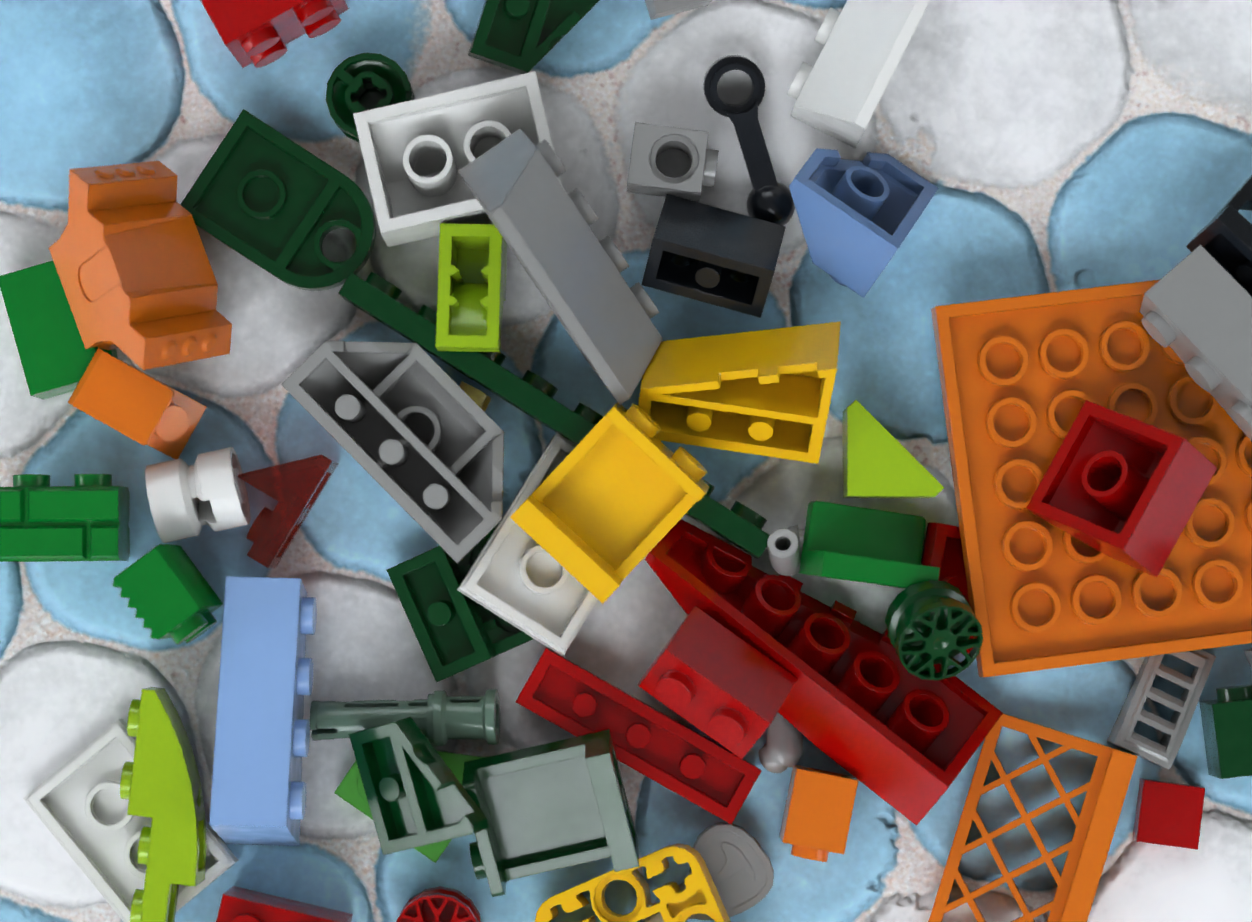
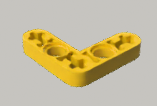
(674, 903)

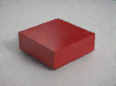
(1168, 813)

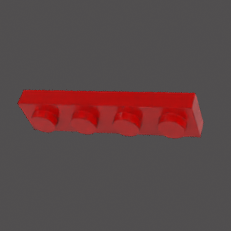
(640, 735)

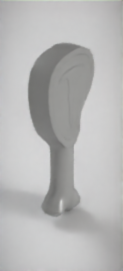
(736, 866)

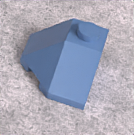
(857, 213)

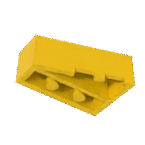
(745, 390)

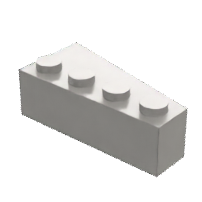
(1209, 327)

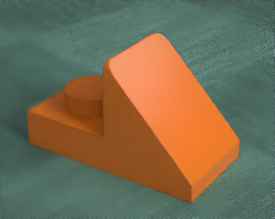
(137, 404)

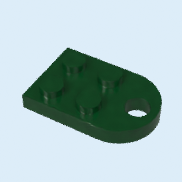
(279, 205)

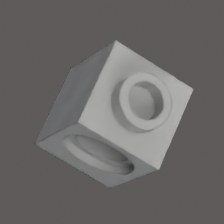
(650, 142)

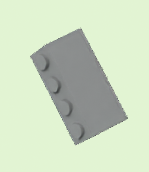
(565, 259)

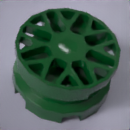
(362, 85)
(950, 621)

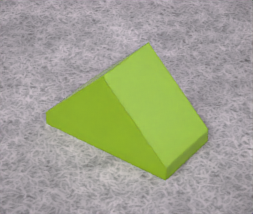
(877, 463)

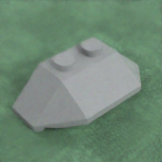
(410, 434)

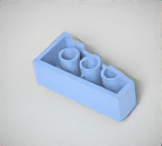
(261, 712)

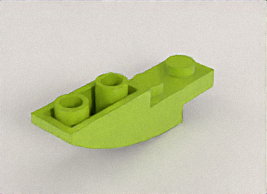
(168, 789)

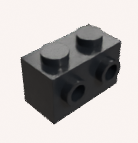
(713, 255)

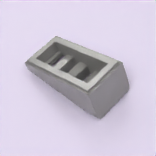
(1175, 729)

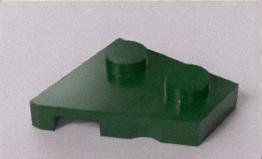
(524, 31)

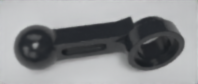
(768, 198)

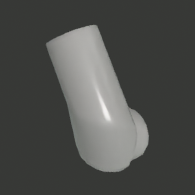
(786, 550)
(782, 747)

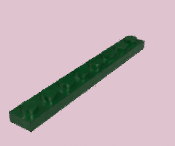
(533, 397)

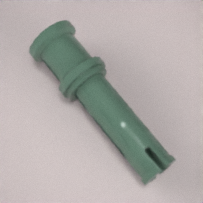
(438, 717)

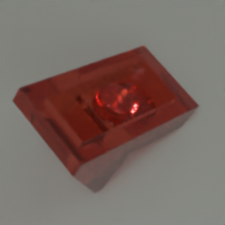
(296, 489)

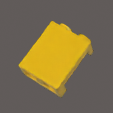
(612, 499)

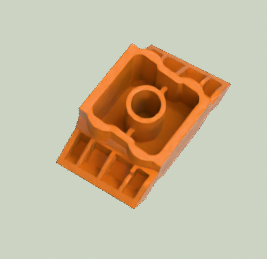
(138, 267)

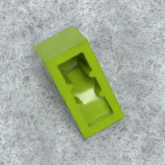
(470, 288)

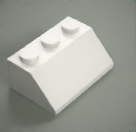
(854, 65)
(422, 144)

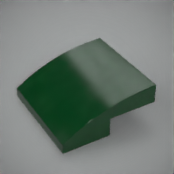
(447, 624)

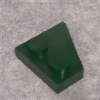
(411, 788)

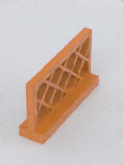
(1091, 836)

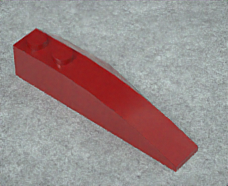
(851, 690)

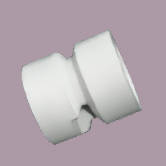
(197, 495)

